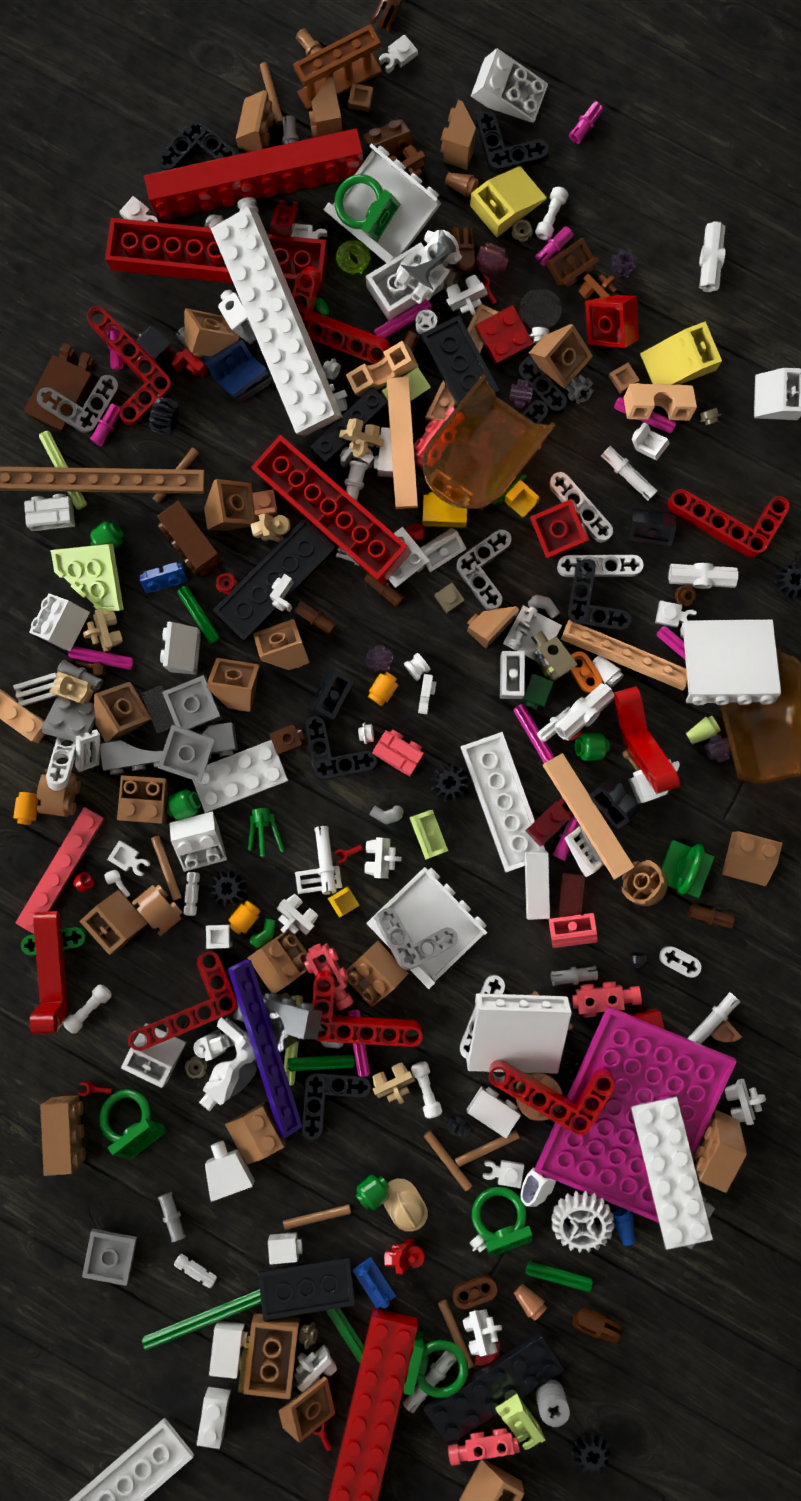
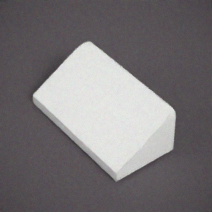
(443, 549)

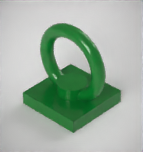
(379, 212)
(686, 868)
(135, 1137)
(508, 1237)
(418, 1366)

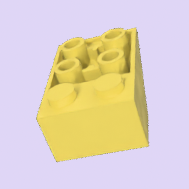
(506, 199)
(682, 356)

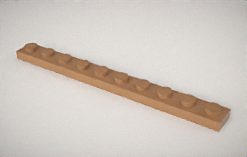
(102, 480)

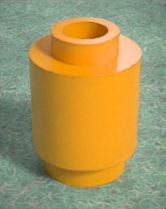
(383, 688)
(26, 808)
(244, 917)

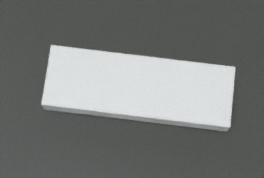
(537, 885)

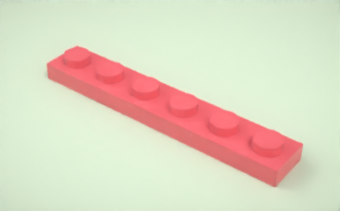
(61, 867)

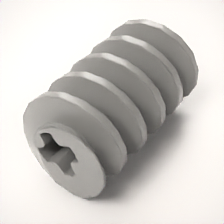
(552, 1403)

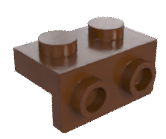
(391, 137)
(571, 263)

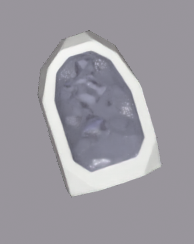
(536, 1188)

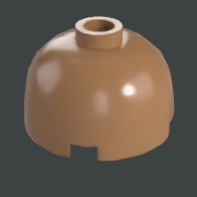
(645, 883)

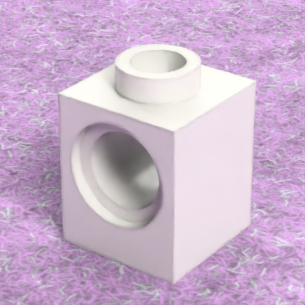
(284, 1248)

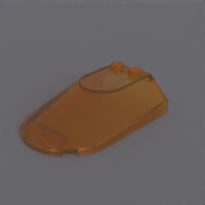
(480, 449)
(768, 736)

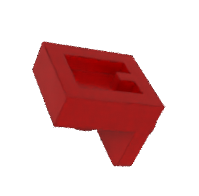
(191, 362)

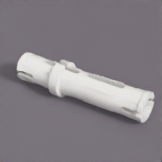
(628, 472)
(325, 860)
(714, 1018)
(435, 1374)

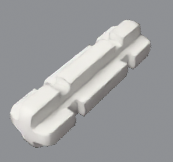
(191, 893)
(195, 1271)

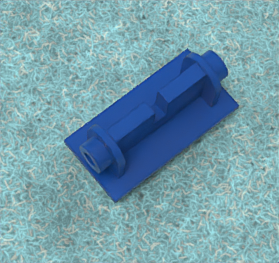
(154, 580)
(374, 1283)

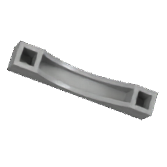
(121, 755)

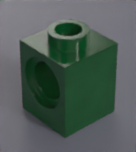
(537, 692)

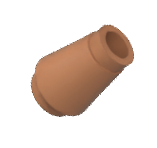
(462, 183)
(530, 1302)

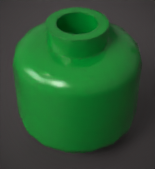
(107, 534)
(592, 746)
(183, 804)
(372, 1192)

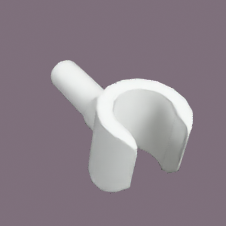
(114, 877)

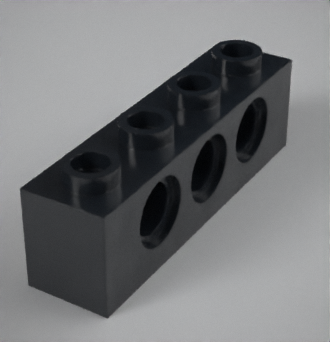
(367, 408)

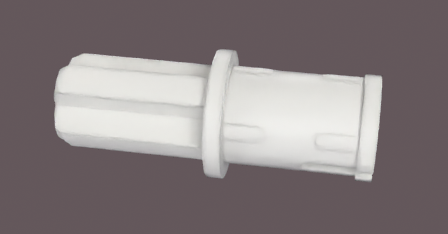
(548, 731)

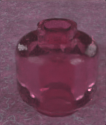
(491, 259)

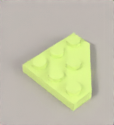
(91, 573)

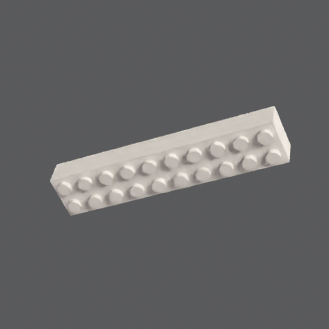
(276, 322)

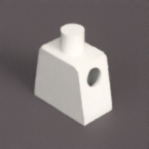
(236, 316)
(226, 1172)

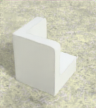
(218, 936)

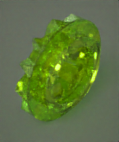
(357, 249)

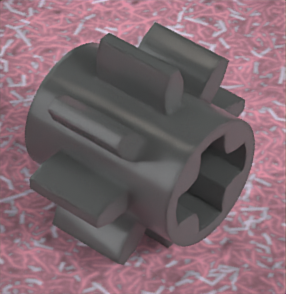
(579, 389)

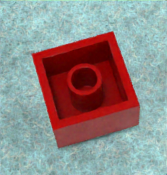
(560, 529)

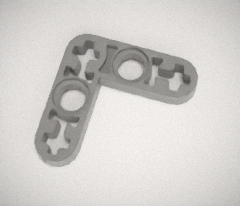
(79, 412)
(477, 571)
(414, 949)

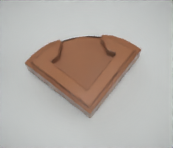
(725, 1032)

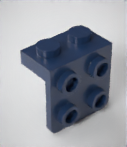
(235, 368)

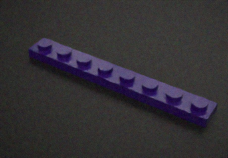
(265, 1048)

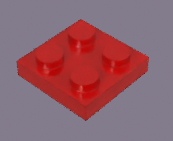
(503, 335)

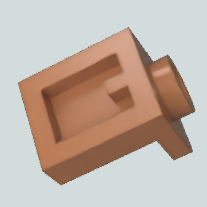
(265, 503)

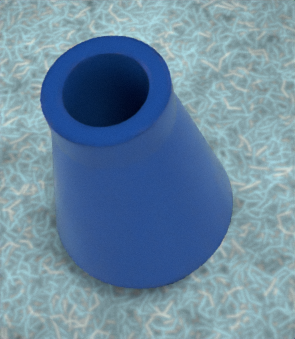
(624, 1226)

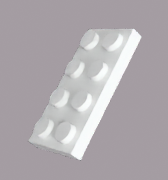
(240, 776)

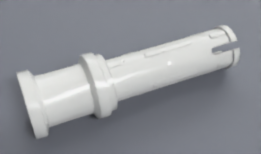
(355, 478)

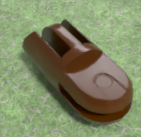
(389, 7)
(466, 248)
(597, 1325)

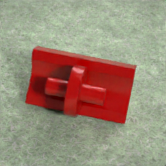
(404, 1256)

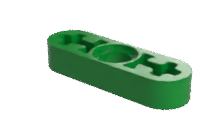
(69, 932)

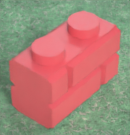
(398, 752)
(573, 930)

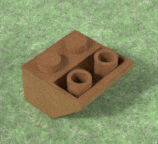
(255, 123)
(458, 137)
(143, 799)
(113, 922)
(280, 961)
(375, 974)
(492, 1484)

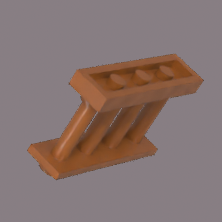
(333, 58)

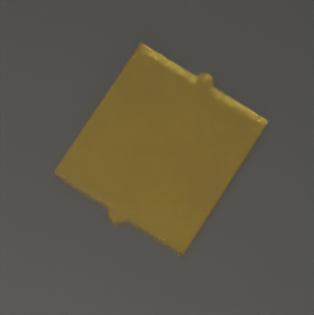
(244, 1365)

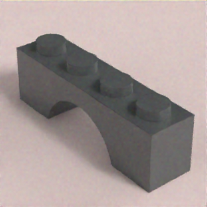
(298, 1020)

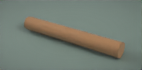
(271, 93)
(184, 464)
(167, 871)
(487, 1148)
(447, 1160)
(316, 1217)
(453, 1328)

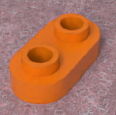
(584, 672)

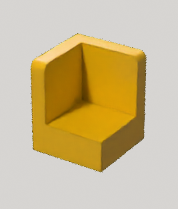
(521, 499)
(343, 901)

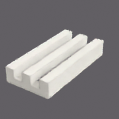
(19, 694)
(83, 751)
(299, 882)

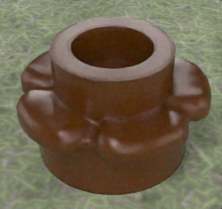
(680, 595)

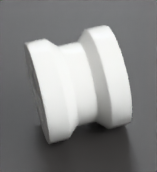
(425, 317)
(417, 666)

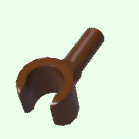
(98, 669)

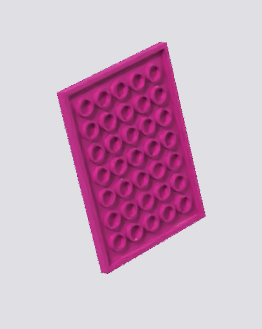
(645, 1068)

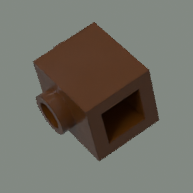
(287, 739)

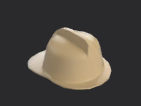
(405, 1205)

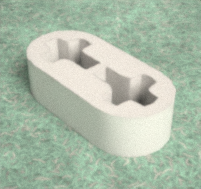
(682, 956)

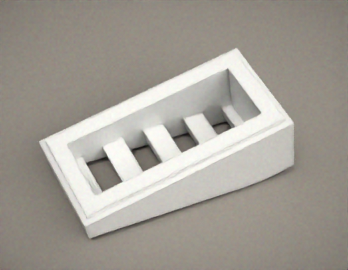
(585, 865)

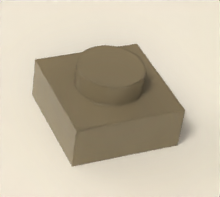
(449, 598)

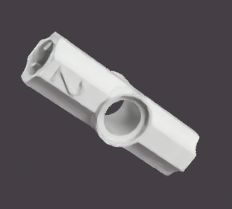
(712, 257)
(703, 575)
(584, 711)

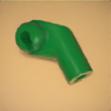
(320, 306)
(265, 936)

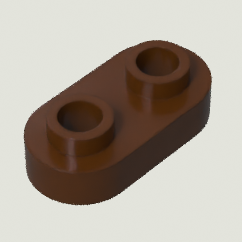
(476, 1294)

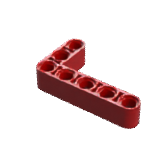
(330, 326)
(133, 362)
(729, 523)
(641, 744)
(51, 974)
(192, 1012)
(355, 1023)
(553, 1098)

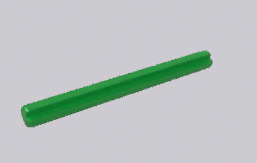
(201, 1320)

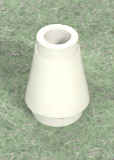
(609, 672)

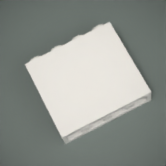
(410, 218)
(731, 661)
(424, 910)
(520, 1031)

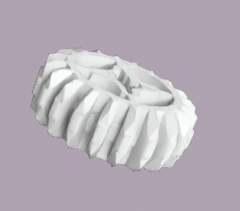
(583, 1231)

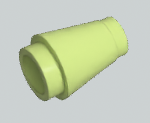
(703, 730)

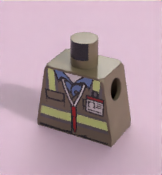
(555, 663)

